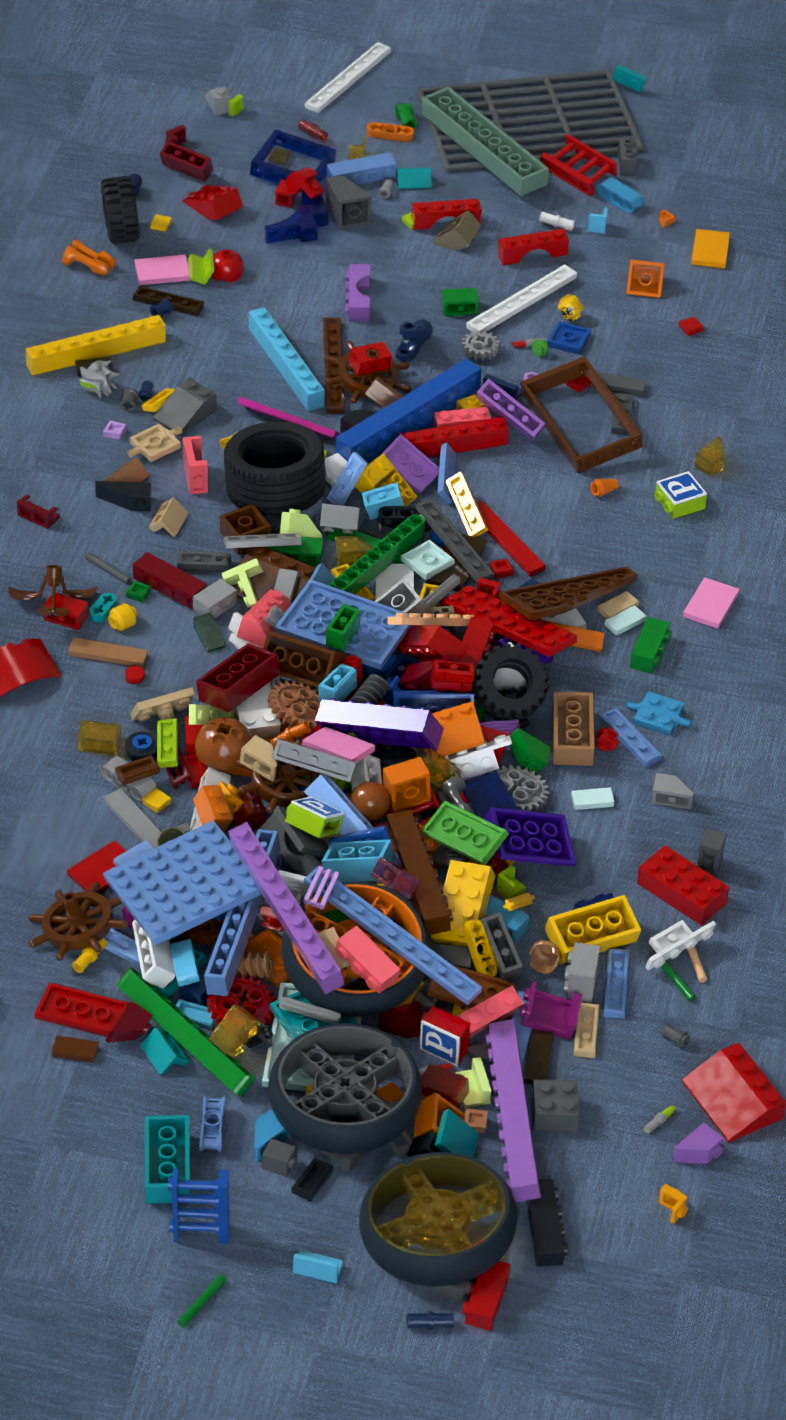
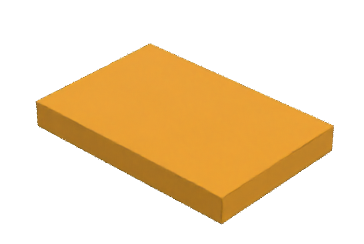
(710, 248)

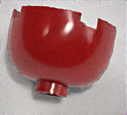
(227, 266)

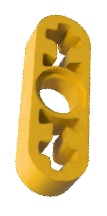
(479, 933)

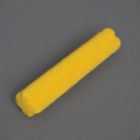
(518, 901)

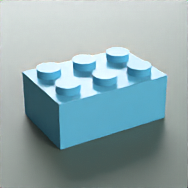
(357, 858)

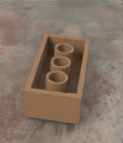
(573, 728)

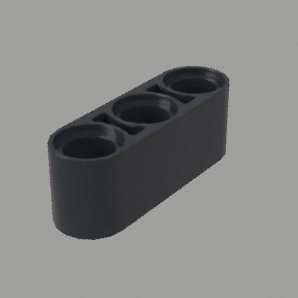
(394, 515)

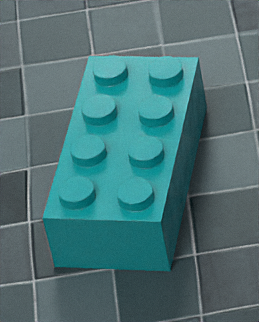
(165, 1149)

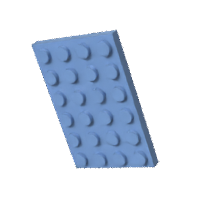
(318, 605)

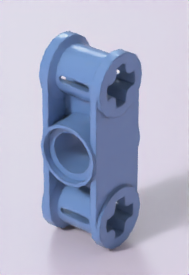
(212, 1124)

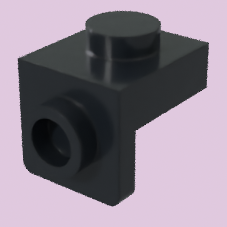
(263, 1034)

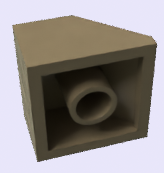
(458, 232)

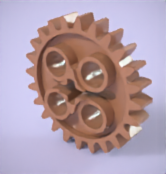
(294, 703)

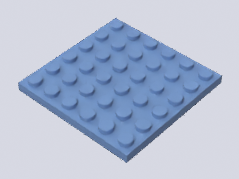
(182, 883)

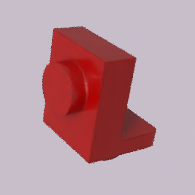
(490, 587)

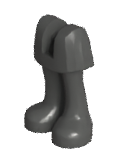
(451, 793)

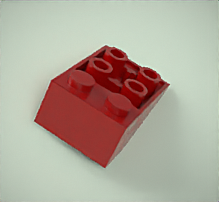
(214, 201)

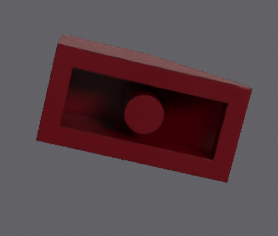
(130, 1024)

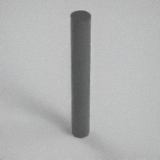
(108, 568)

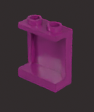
(550, 1012)

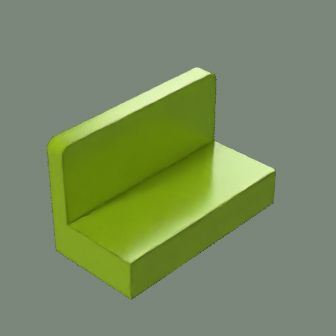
(201, 268)

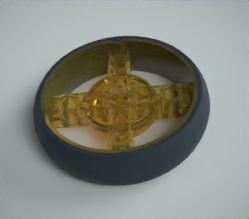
(438, 1219)

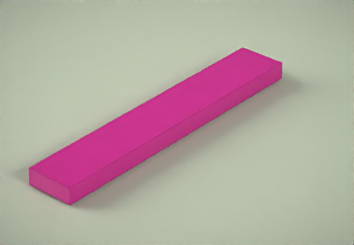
(287, 417)

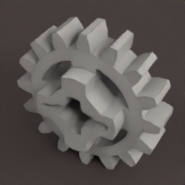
(480, 345)

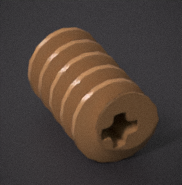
(256, 965)

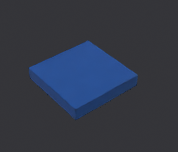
(569, 338)

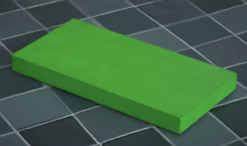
(465, 832)

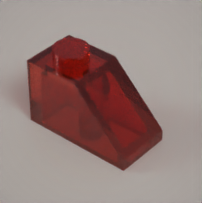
(402, 1020)

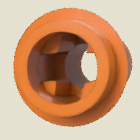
(603, 486)

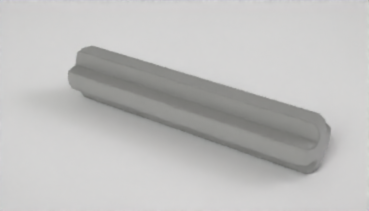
(442, 590)
(310, 1010)

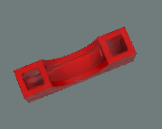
(427, 213)
(514, 248)

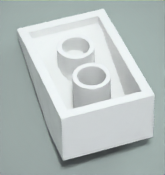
(257, 715)

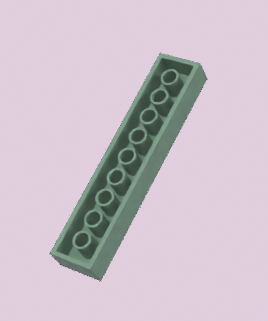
(485, 141)

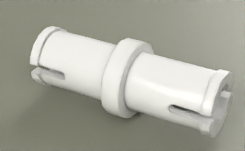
(557, 221)

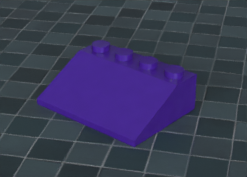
(533, 837)

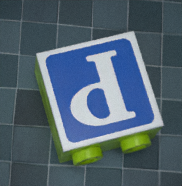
(680, 495)
(314, 817)

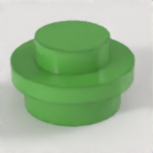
(540, 347)

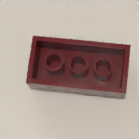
(238, 677)

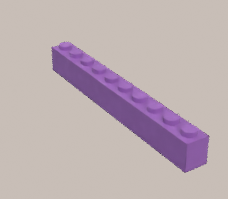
(286, 908)
(514, 1111)

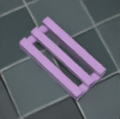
(327, 874)

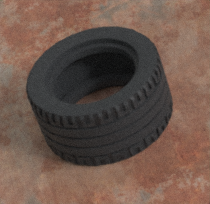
(275, 467)

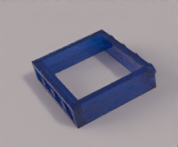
(275, 173)

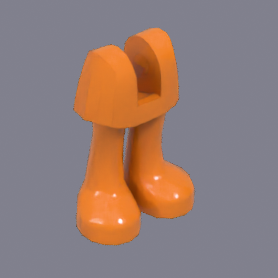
(99, 263)

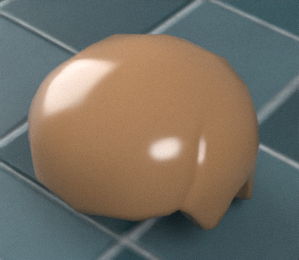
(544, 957)

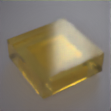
(279, 156)

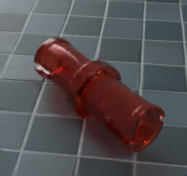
(313, 130)

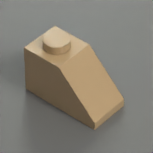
(258, 756)

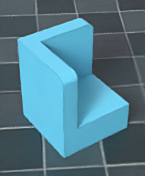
(598, 222)

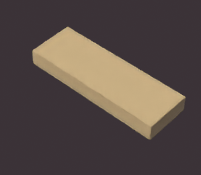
(586, 1030)

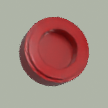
(134, 675)

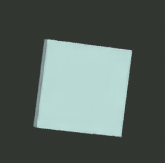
(427, 559)

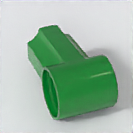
(405, 113)

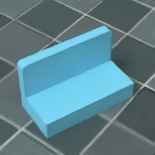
(379, 497)
(317, 1266)

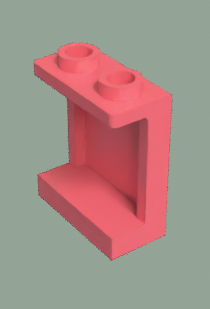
(195, 468)

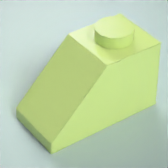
(298, 523)

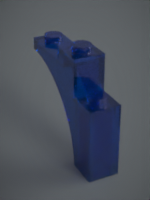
(302, 223)

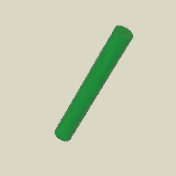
(678, 981)
(201, 1301)

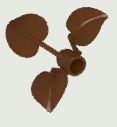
(54, 578)

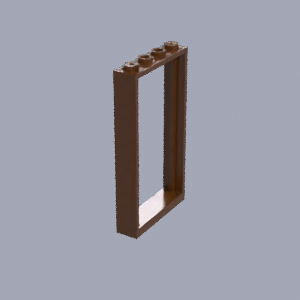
(564, 374)

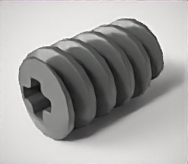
(372, 690)

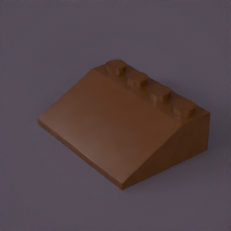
(271, 563)

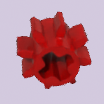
(606, 739)

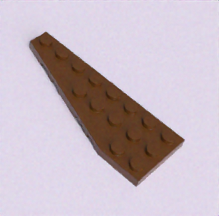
(565, 594)

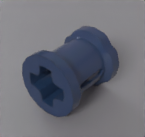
(162, 308)

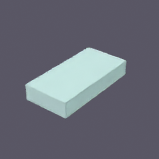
(625, 620)
(592, 798)

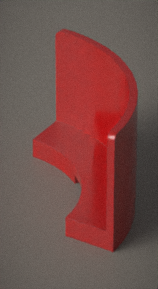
(25, 664)

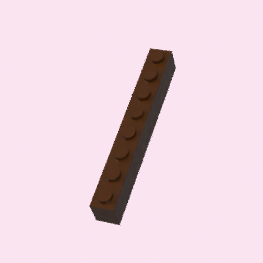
(415, 860)

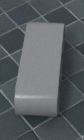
(137, 789)

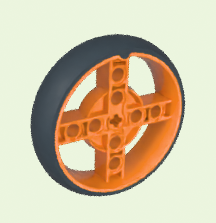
(359, 1002)

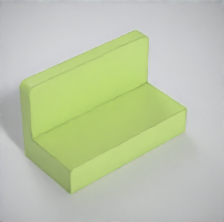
(478, 1085)

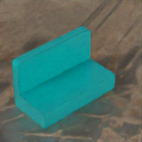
(414, 178)
(163, 1050)

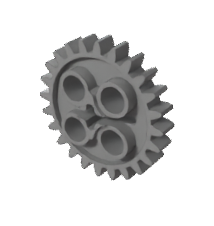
(524, 787)

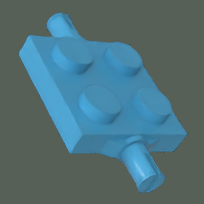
(659, 713)

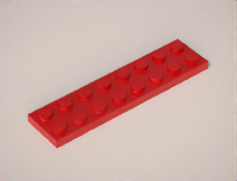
(537, 635)

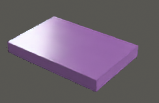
(411, 464)

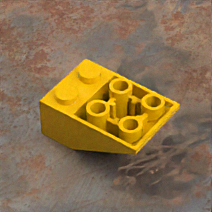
(382, 473)

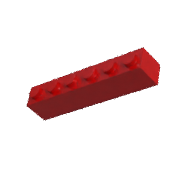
(461, 436)

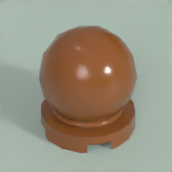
(371, 800)

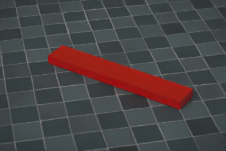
(510, 542)

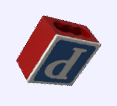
(444, 1035)

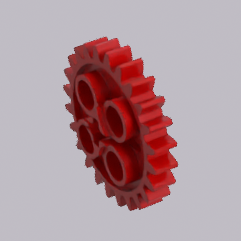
(256, 1001)

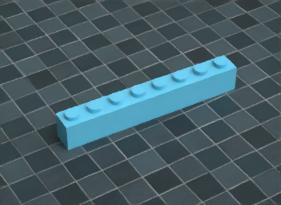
(286, 359)

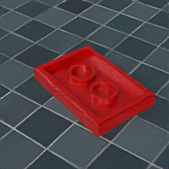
(93, 867)

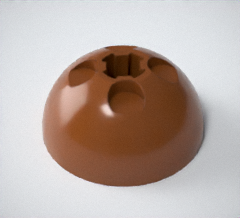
(221, 742)

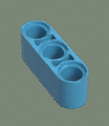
(620, 195)

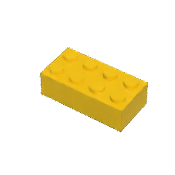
(468, 894)
(599, 924)

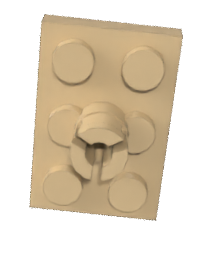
(162, 705)

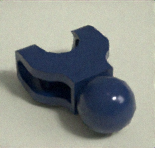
(413, 338)

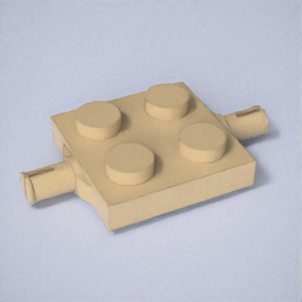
(155, 442)

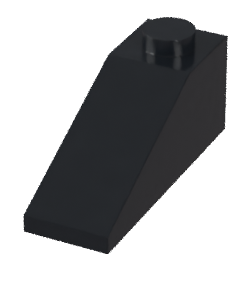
(129, 495)

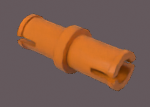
(293, 733)

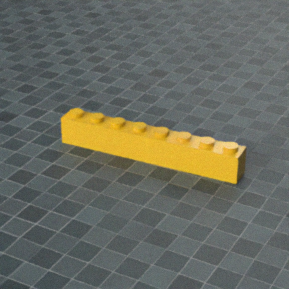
(95, 344)

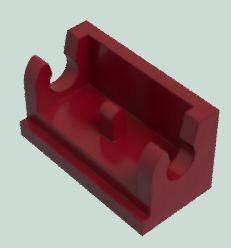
(36, 513)

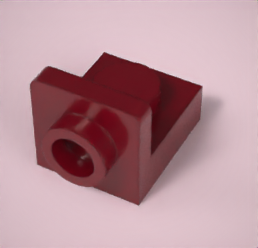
(176, 135)

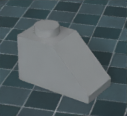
(218, 100)
(671, 792)

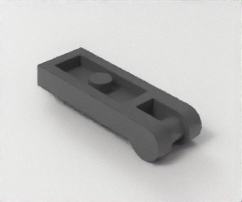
(204, 560)

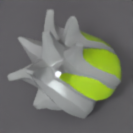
(98, 378)

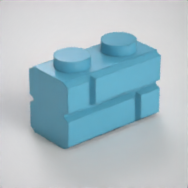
(338, 683)

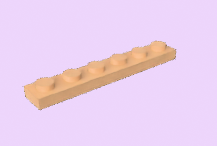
(429, 619)

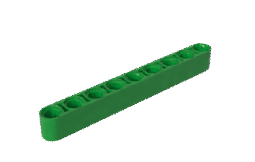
(381, 555)
(186, 1032)

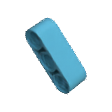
(184, 962)

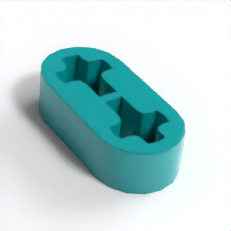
(95, 610)

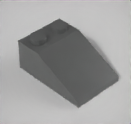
(187, 406)

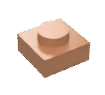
(476, 1119)

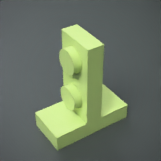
(242, 575)
(204, 713)

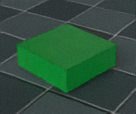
(138, 591)

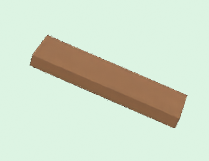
(108, 652)

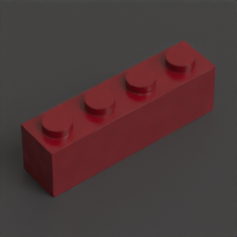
(167, 579)

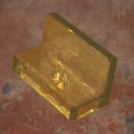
(357, 151)

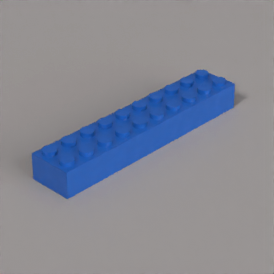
(410, 412)

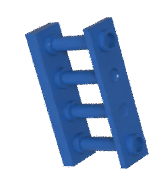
(220, 1201)

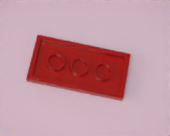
(79, 1009)

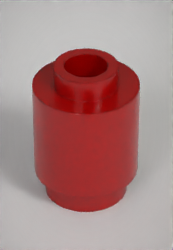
(354, 662)

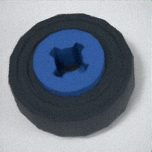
(141, 745)

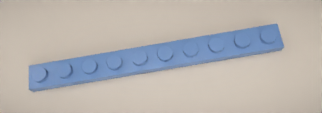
(399, 940)

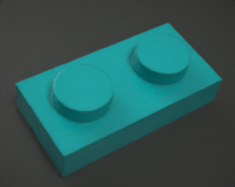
(629, 78)

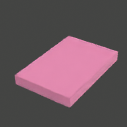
(162, 269)
(711, 603)
(339, 744)

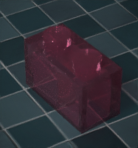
(395, 877)

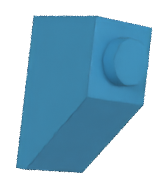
(267, 1128)

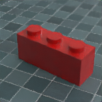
(486, 1296)

